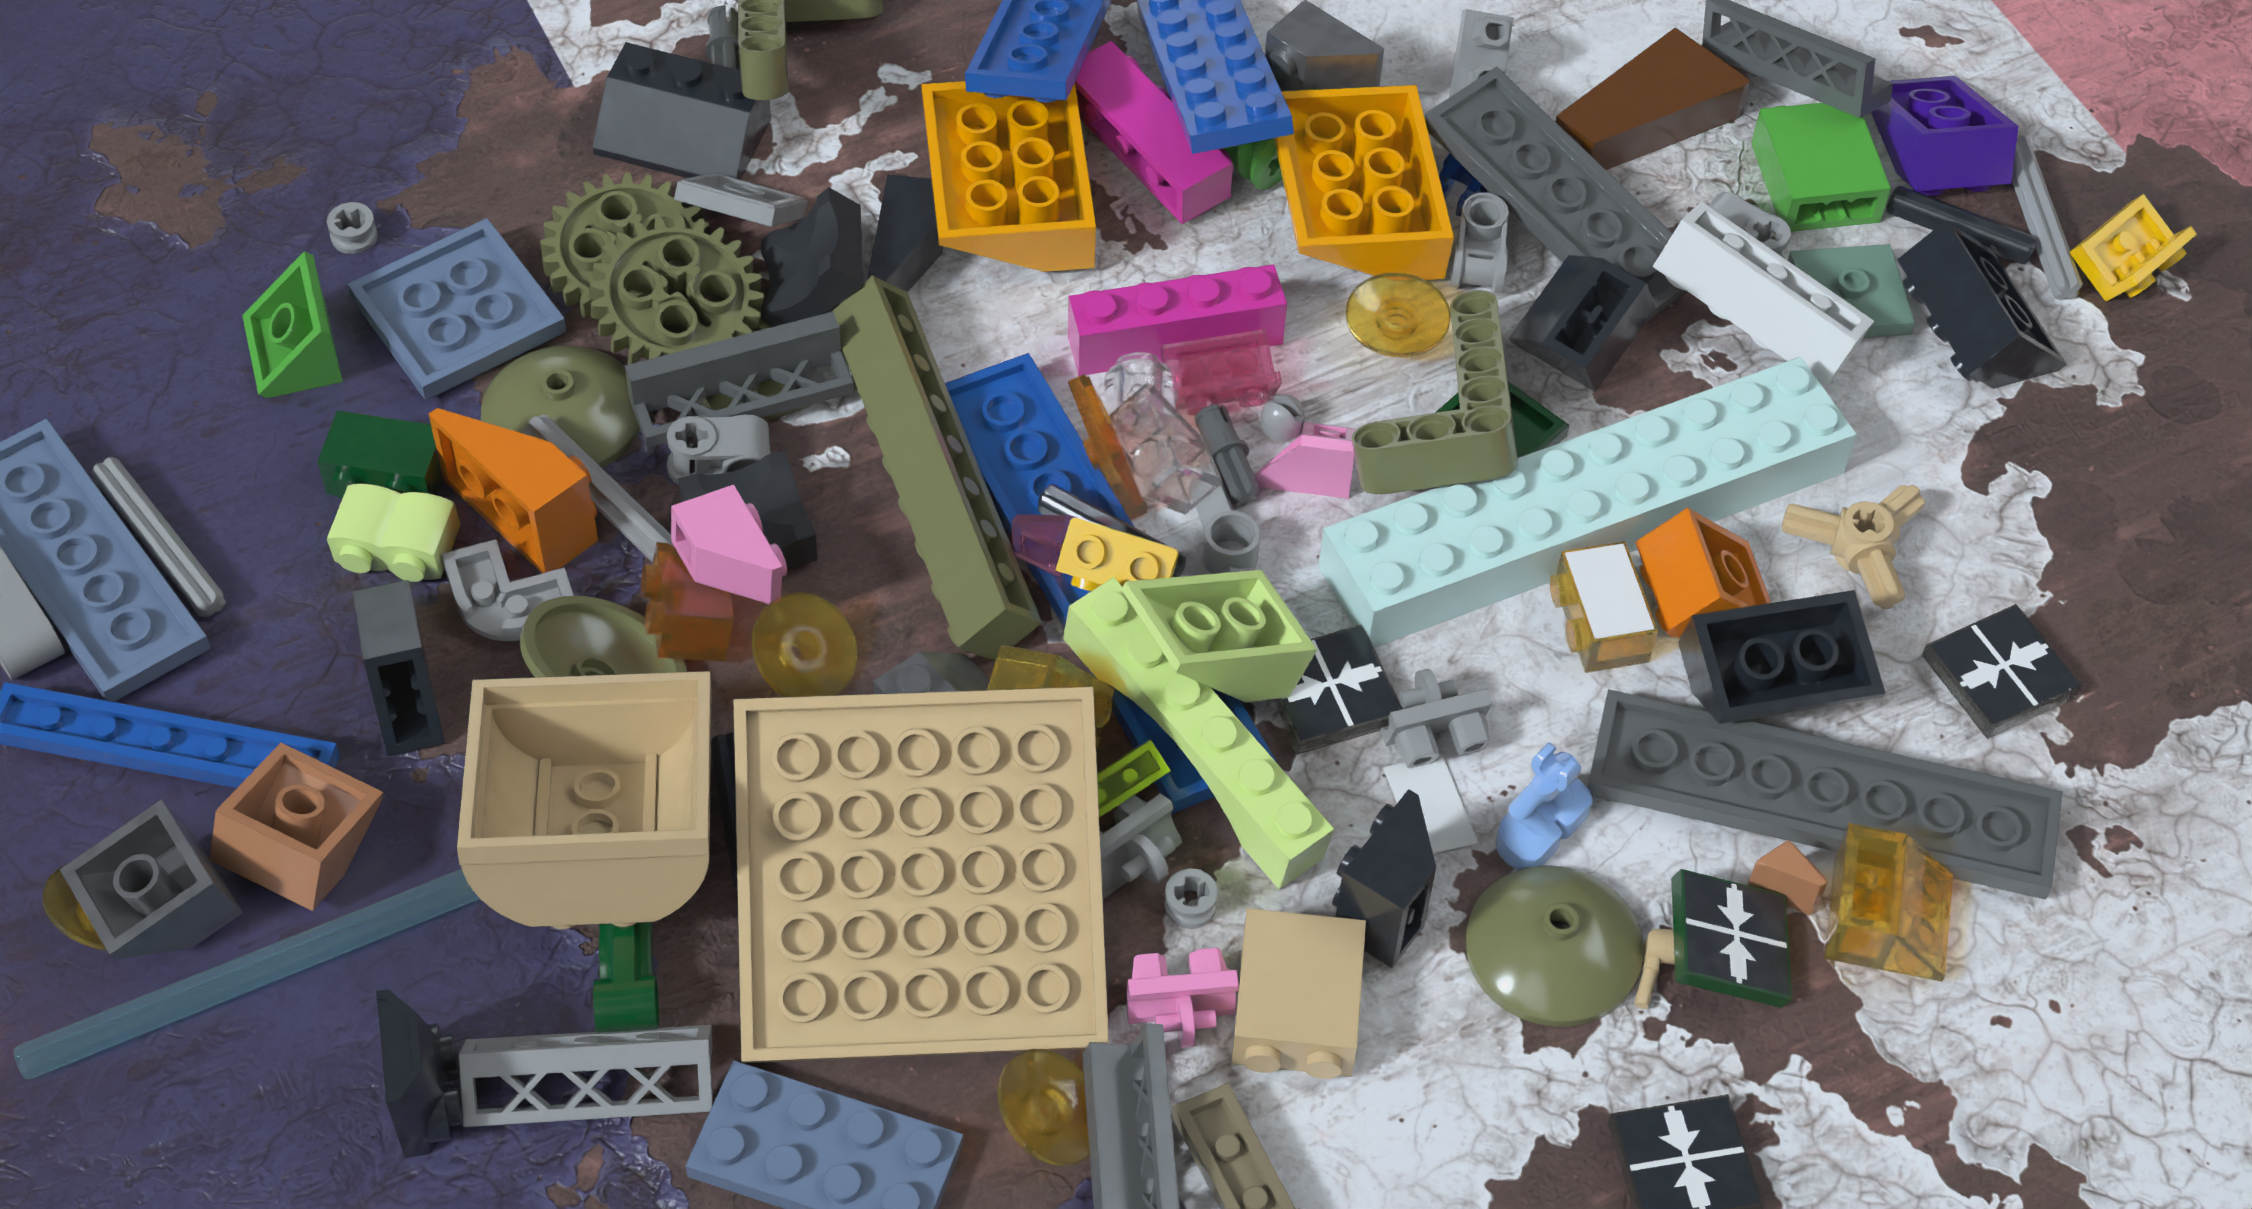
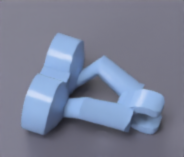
(1544, 811)

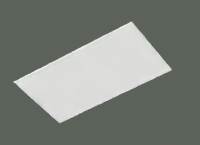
(1440, 802)

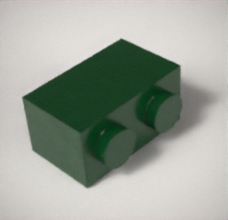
(379, 453)

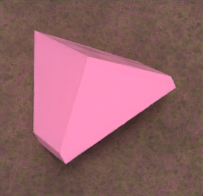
(1313, 463)

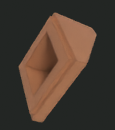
(1791, 874)

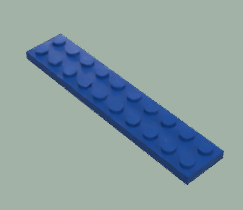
(1022, 448)

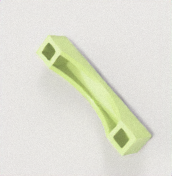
(1259, 799)

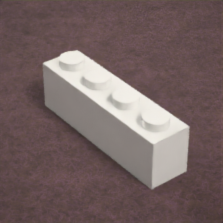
(1761, 293)

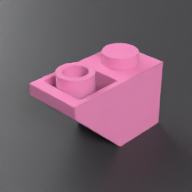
(726, 547)

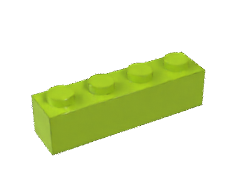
(1129, 776)

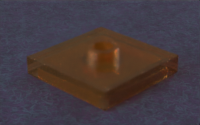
(1104, 446)

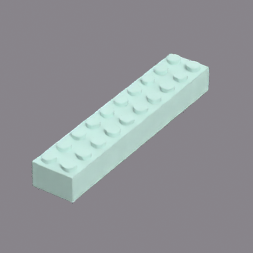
(1506, 534)

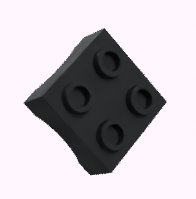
(814, 261)
(775, 496)

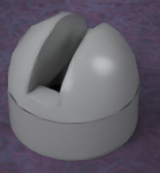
(1278, 419)

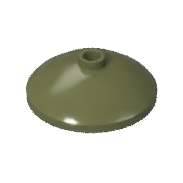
(589, 406)
(589, 639)
(1549, 971)

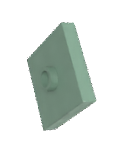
(1865, 279)

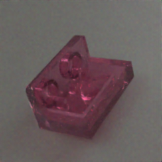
(1222, 371)

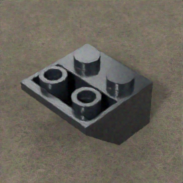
(1585, 319)
(1389, 880)

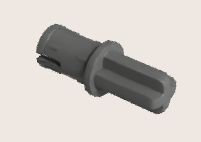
(723, 42)
(1228, 453)

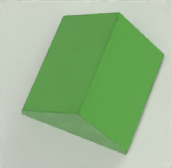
(292, 334)

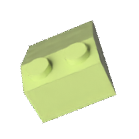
(1225, 632)

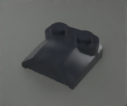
(416, 1076)

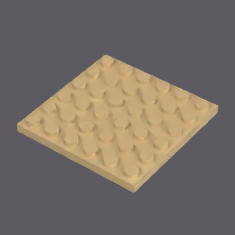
(918, 874)

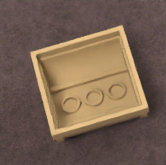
(587, 796)

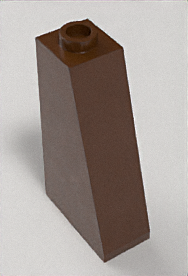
(1656, 101)

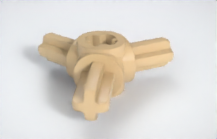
(1862, 538)

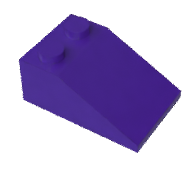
(1946, 136)

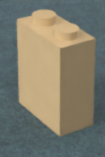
(1299, 993)

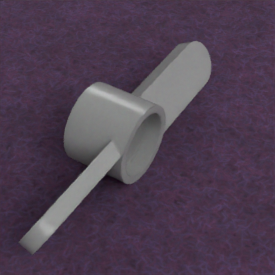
(1225, 524)

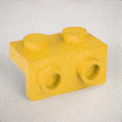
(2128, 250)
(1099, 553)

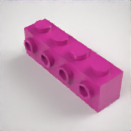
(1146, 135)
(1173, 311)

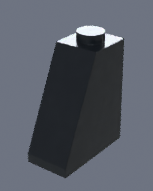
(397, 668)

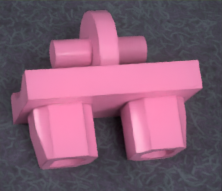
(1182, 1000)

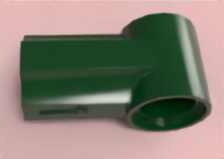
(626, 988)

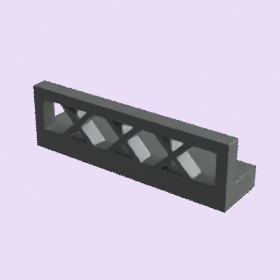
(1794, 58)
(735, 369)
(1130, 1123)

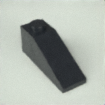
(905, 232)

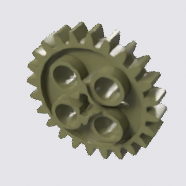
(588, 226)
(673, 291)

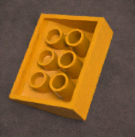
(1010, 177)
(1365, 181)

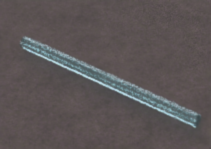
(242, 975)

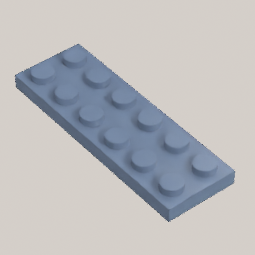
(88, 568)

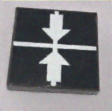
(2001, 671)
(1339, 693)
(1685, 1156)

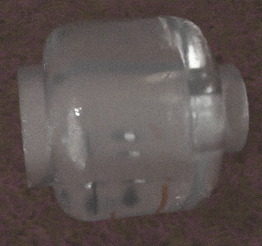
(1132, 373)

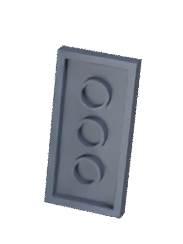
(818, 1148)

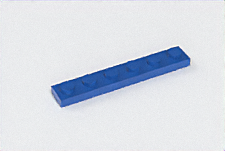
(142, 736)

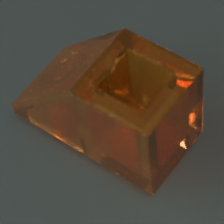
(682, 614)

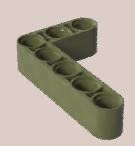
(764, 37)
(1452, 444)

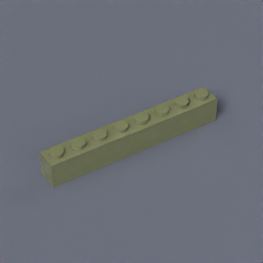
(934, 471)

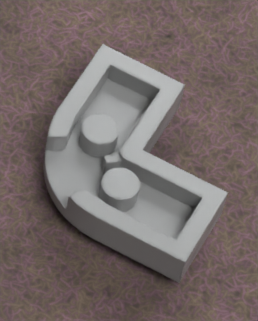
(487, 597)

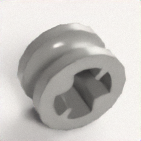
(352, 216)
(1174, 903)

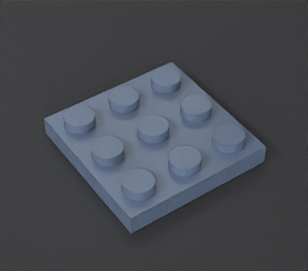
(456, 308)

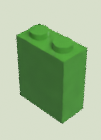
(1819, 167)

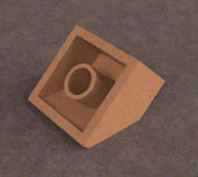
(293, 826)

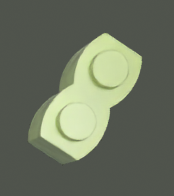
(393, 532)

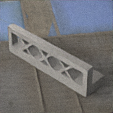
(586, 1052)

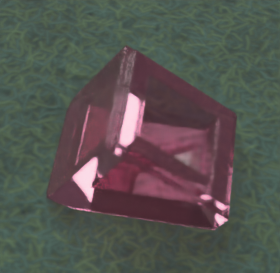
(1040, 539)

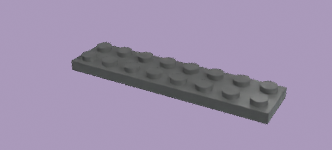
(1814, 786)

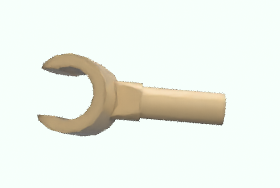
(1657, 950)

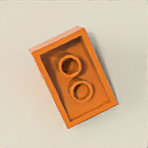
(518, 487)

